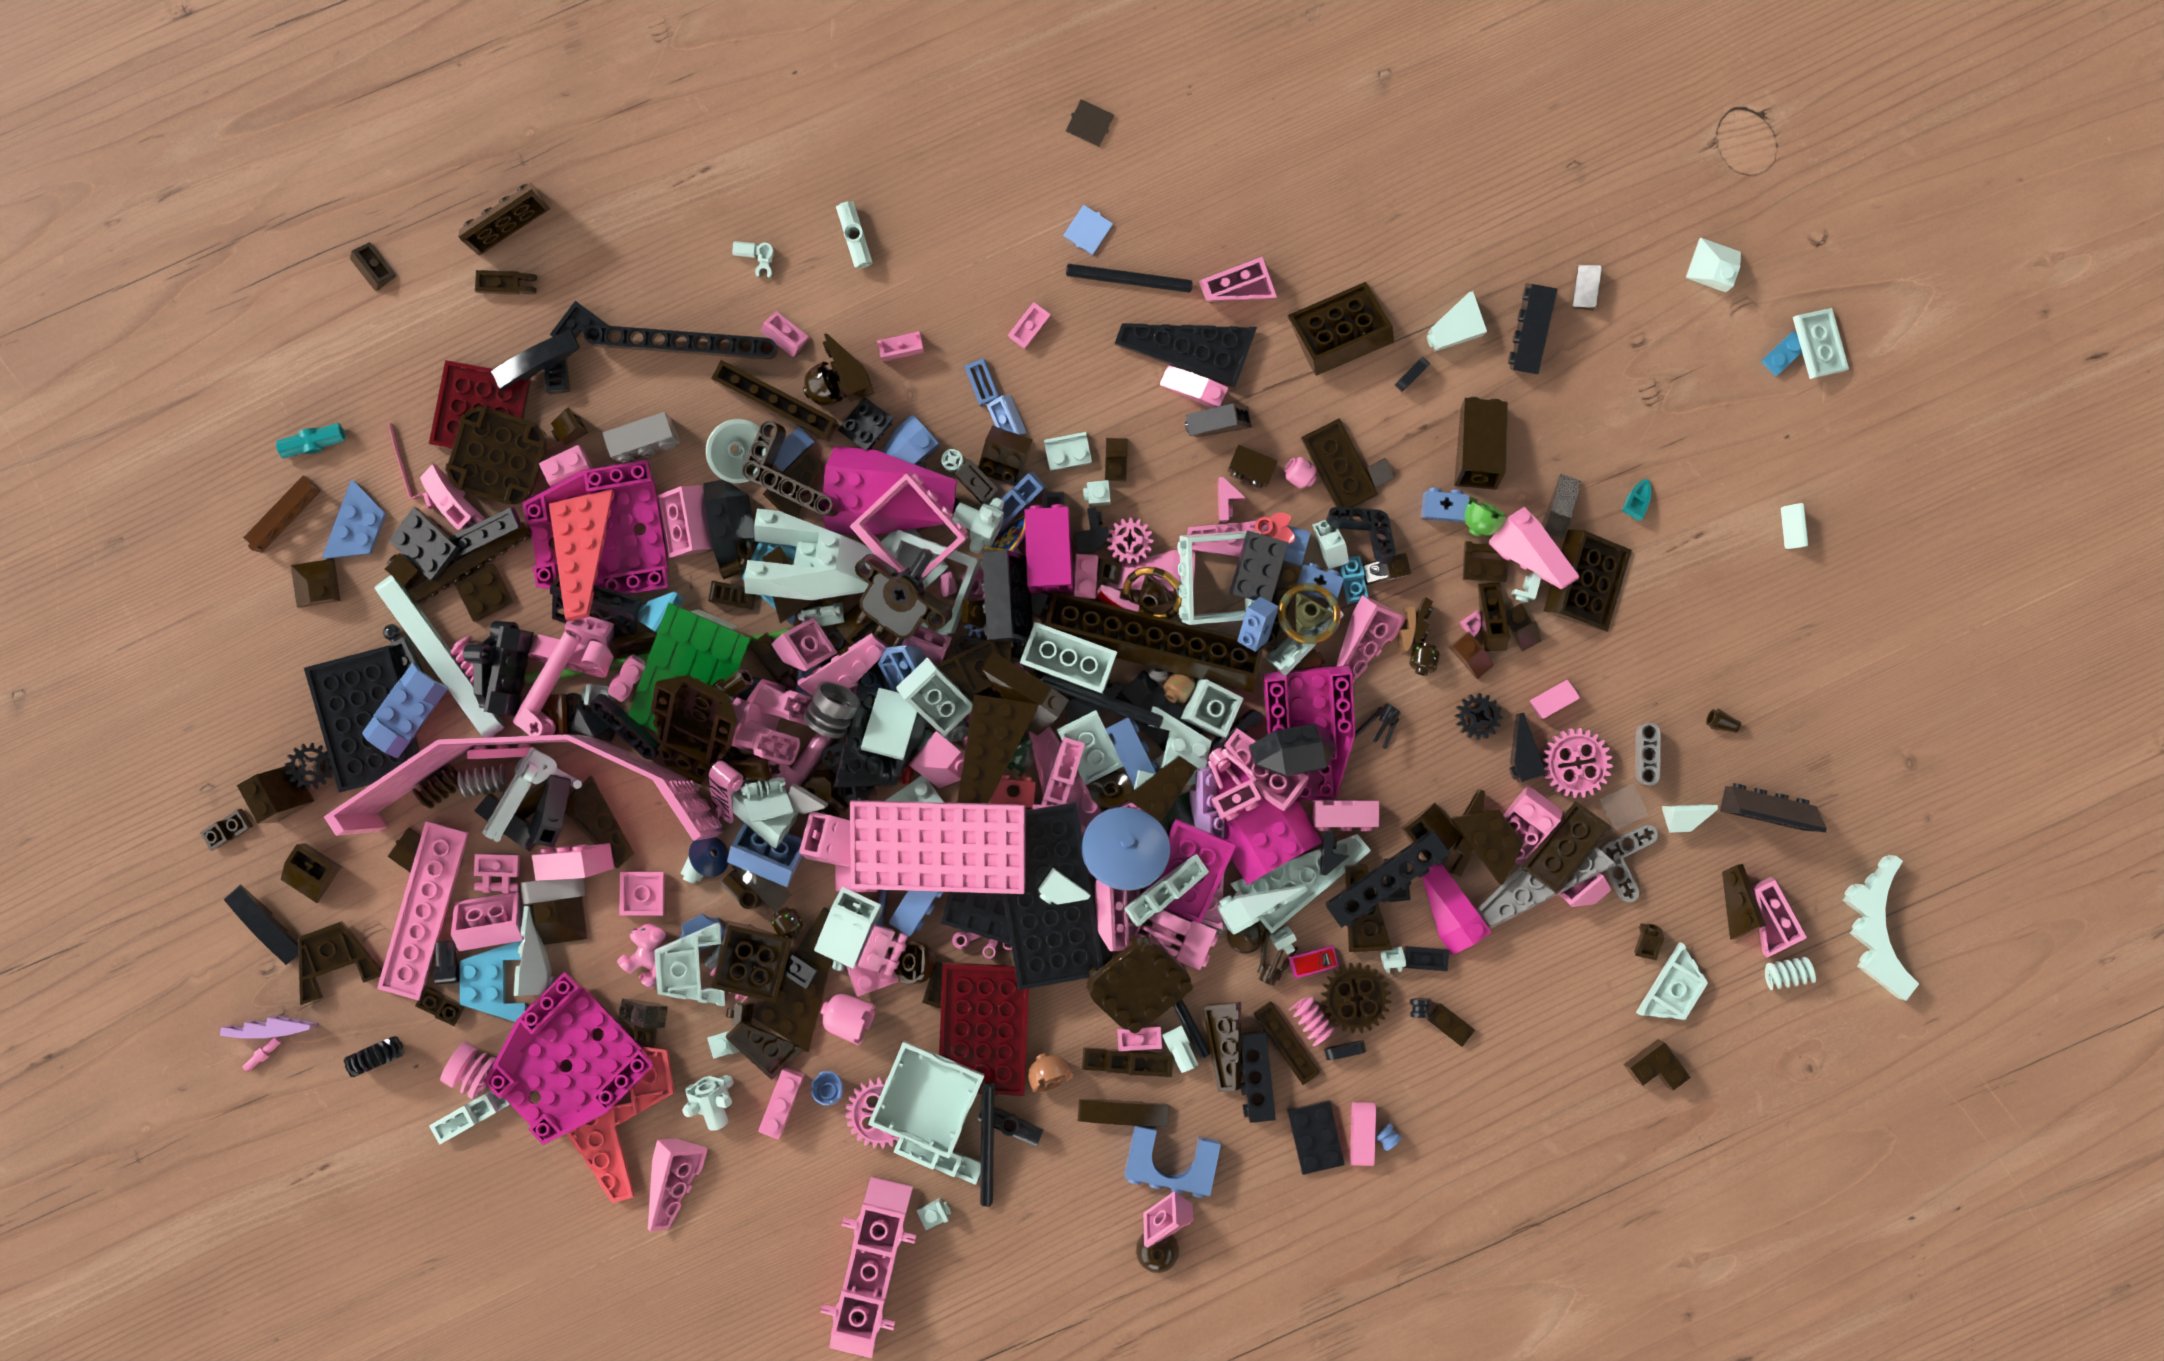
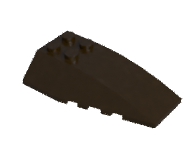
(692, 725)

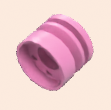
(1165, 927)
(467, 1069)

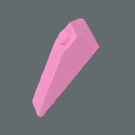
(1530, 545)
(1167, 561)
(1367, 633)
(1275, 788)
(673, 1169)

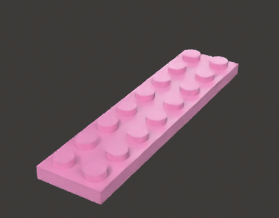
(423, 910)

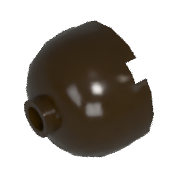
(822, 385)
(916, 963)
(1159, 1256)

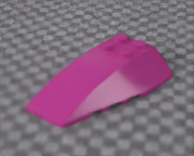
(864, 476)
(1265, 834)

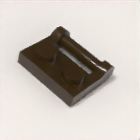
(1483, 569)

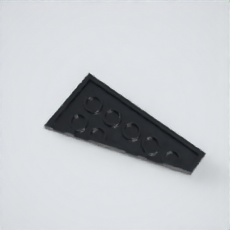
(1199, 349)

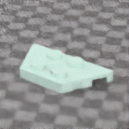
(1675, 987)

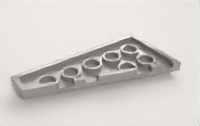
(1524, 892)

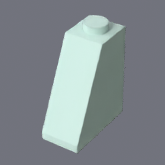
(1458, 325)

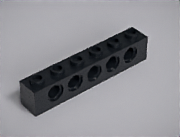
(1392, 866)

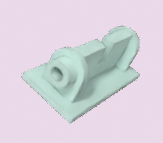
(824, 615)

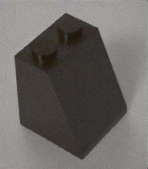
(273, 795)

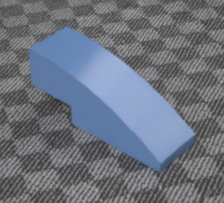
(1021, 497)

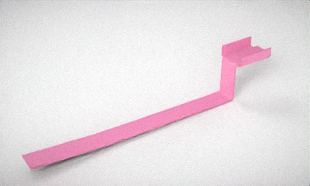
(430, 504)

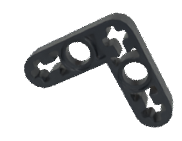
(1343, 519)

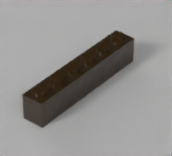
(774, 400)

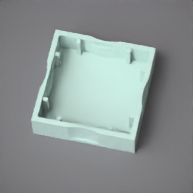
(926, 1099)

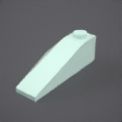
(1243, 910)

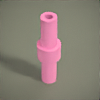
(261, 1054)

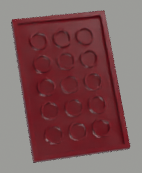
(985, 1023)

